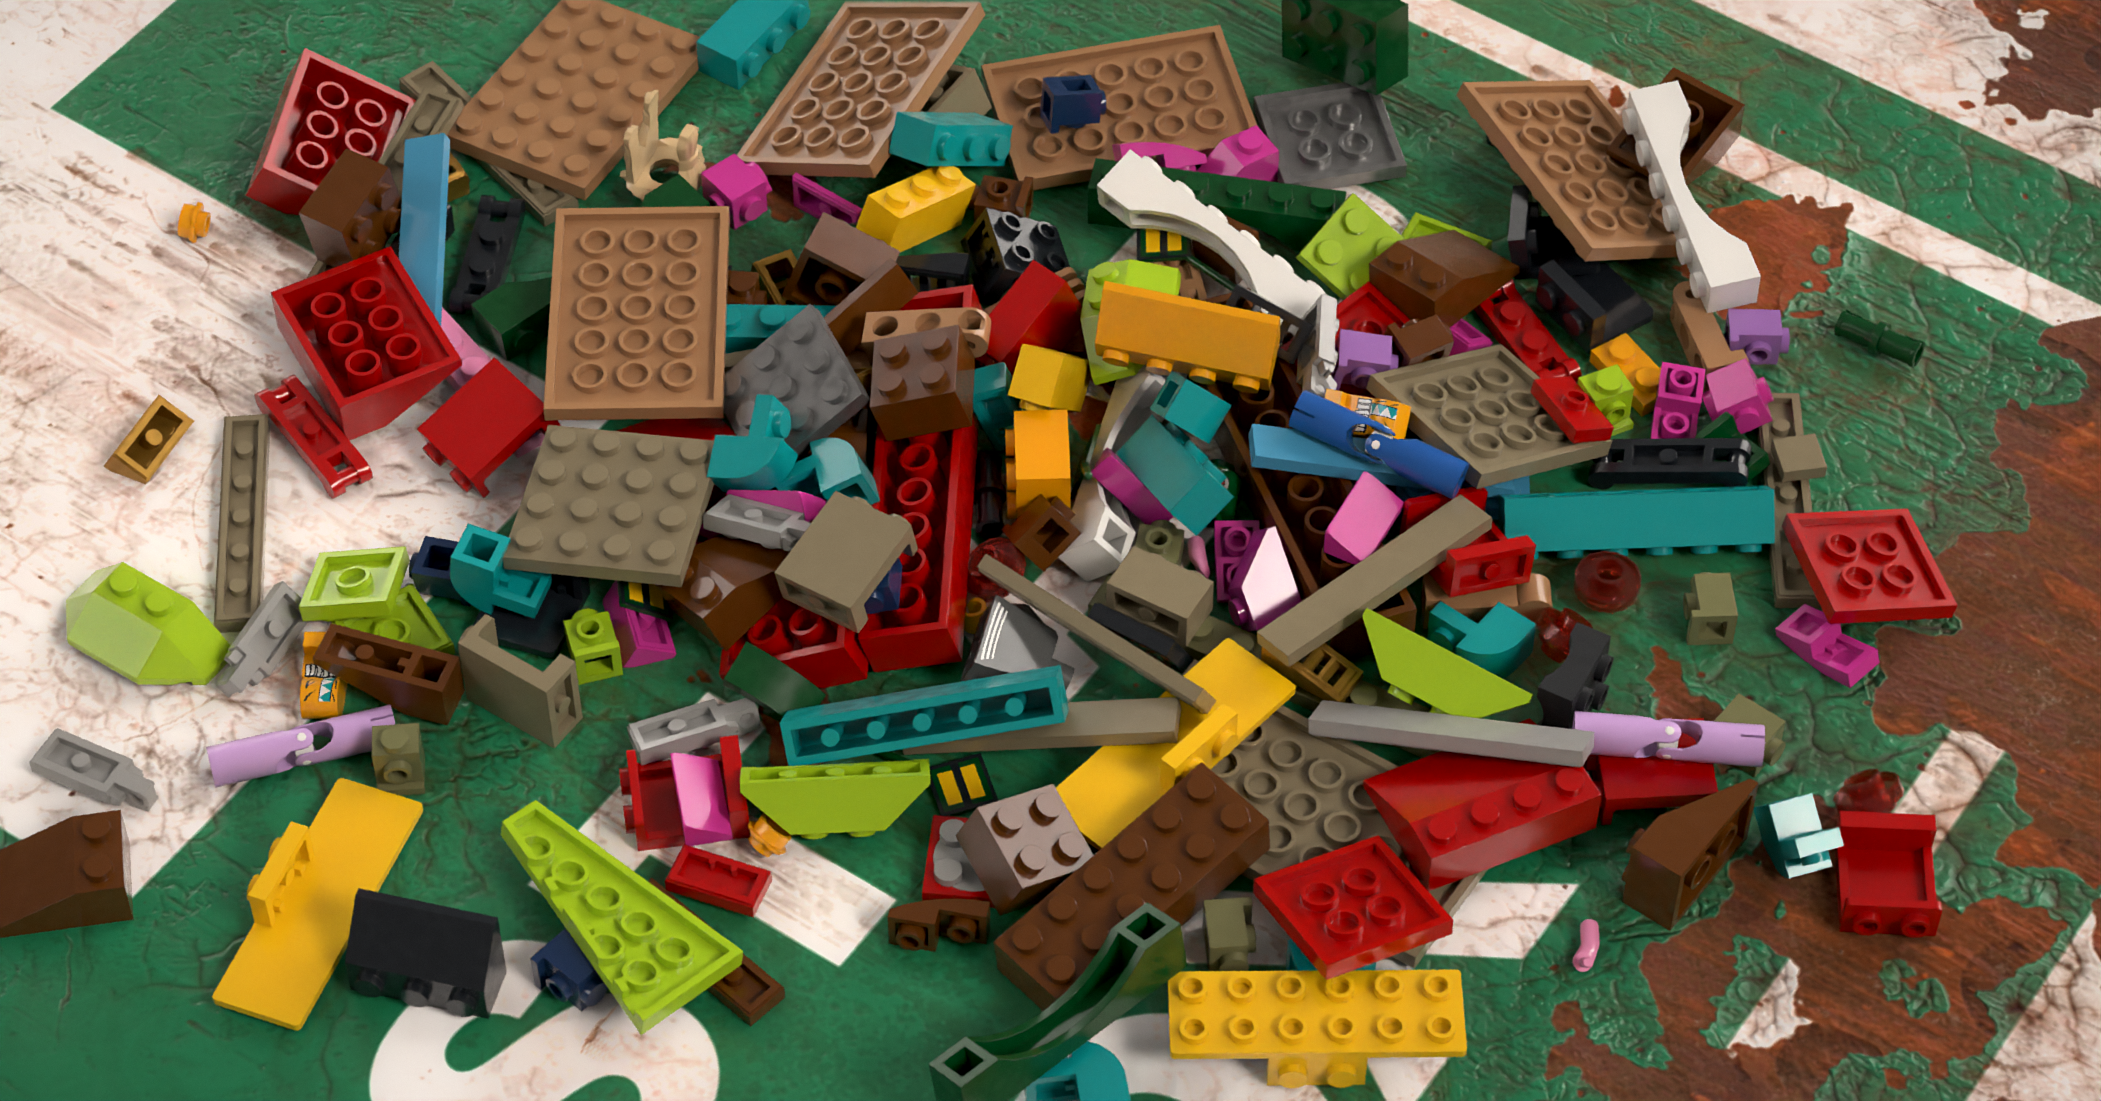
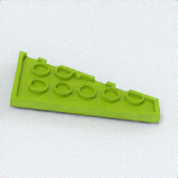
(630, 931)

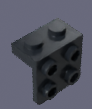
(1591, 305)
(546, 632)

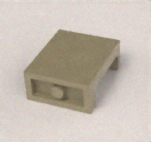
(844, 559)
(515, 691)

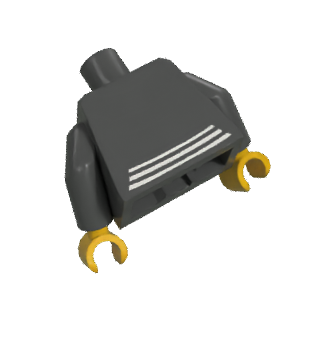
(1008, 640)

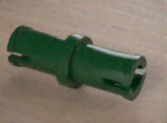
(1879, 338)

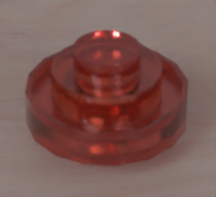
(1004, 552)
(1607, 581)
(1556, 629)
(1869, 792)

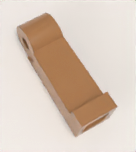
(886, 324)
(1700, 333)
(1524, 598)

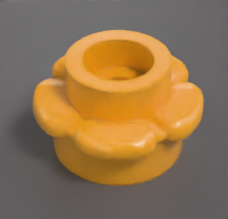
(193, 222)
(768, 836)

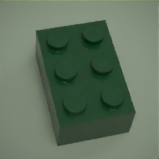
(1349, 40)

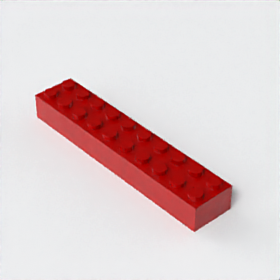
(932, 487)

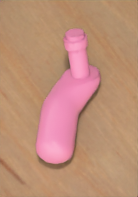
(1198, 555)
(1590, 942)

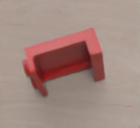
(483, 426)
(1484, 563)
(1649, 781)
(654, 799)
(1887, 874)

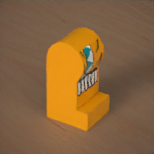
(1387, 412)
(320, 691)

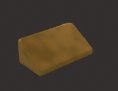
(149, 441)

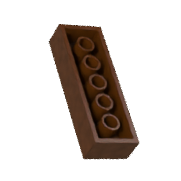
(1169, 856)

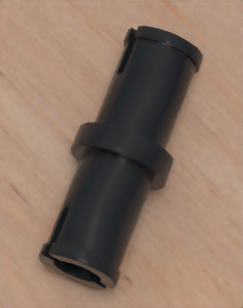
(989, 495)

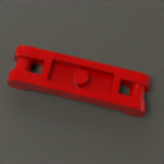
(1524, 334)
(314, 435)

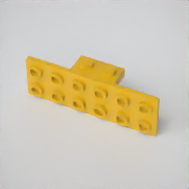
(1128, 779)
(307, 901)
(1316, 1026)

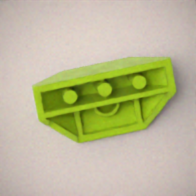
(1124, 272)
(143, 629)
(1436, 674)
(835, 796)

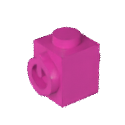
(738, 186)
(1741, 394)

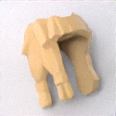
(647, 152)

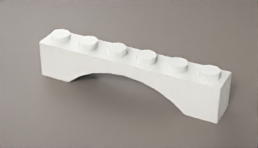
(1148, 199)
(1717, 261)
(1099, 515)

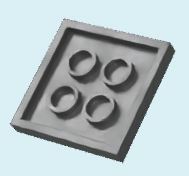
(1330, 136)
(805, 373)

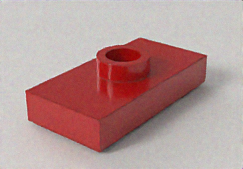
(1572, 409)
(718, 880)

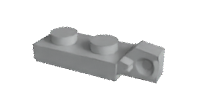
(1319, 353)
(756, 522)
(263, 640)
(691, 728)
(93, 771)

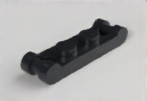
(488, 251)
(1672, 462)

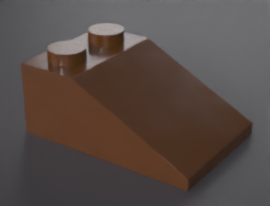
(1712, 129)
(1439, 275)
(726, 588)
(1685, 852)
(67, 876)

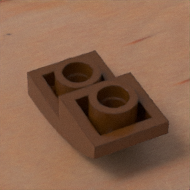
(923, 922)

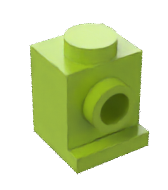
(1611, 394)
(591, 637)

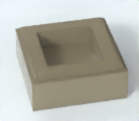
(1798, 457)

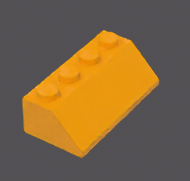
(1187, 337)

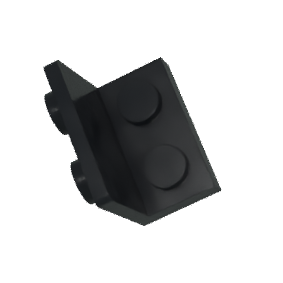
(1536, 240)
(1004, 246)

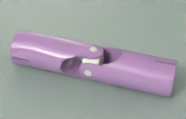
(1646, 737)
(282, 750)

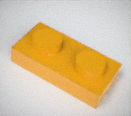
(1635, 365)

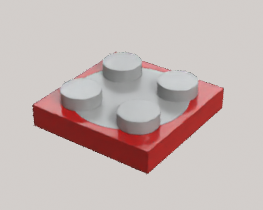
(947, 867)

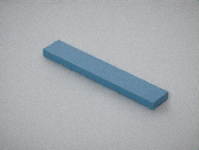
(425, 215)
(1299, 453)

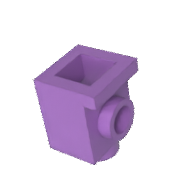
(1757, 333)
(1361, 356)

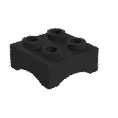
(1579, 680)

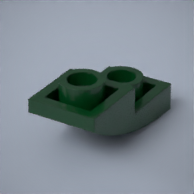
(770, 683)

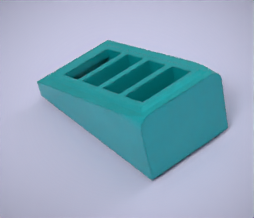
(991, 384)

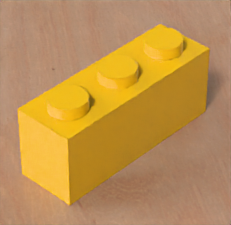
(917, 207)
(1049, 379)

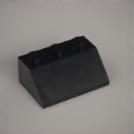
(424, 954)

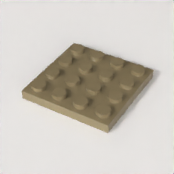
(1484, 414)
(612, 506)

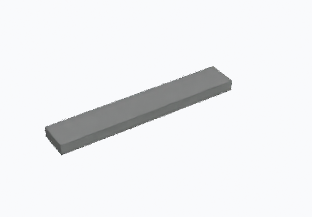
(1451, 733)

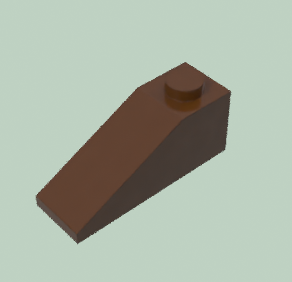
(395, 672)

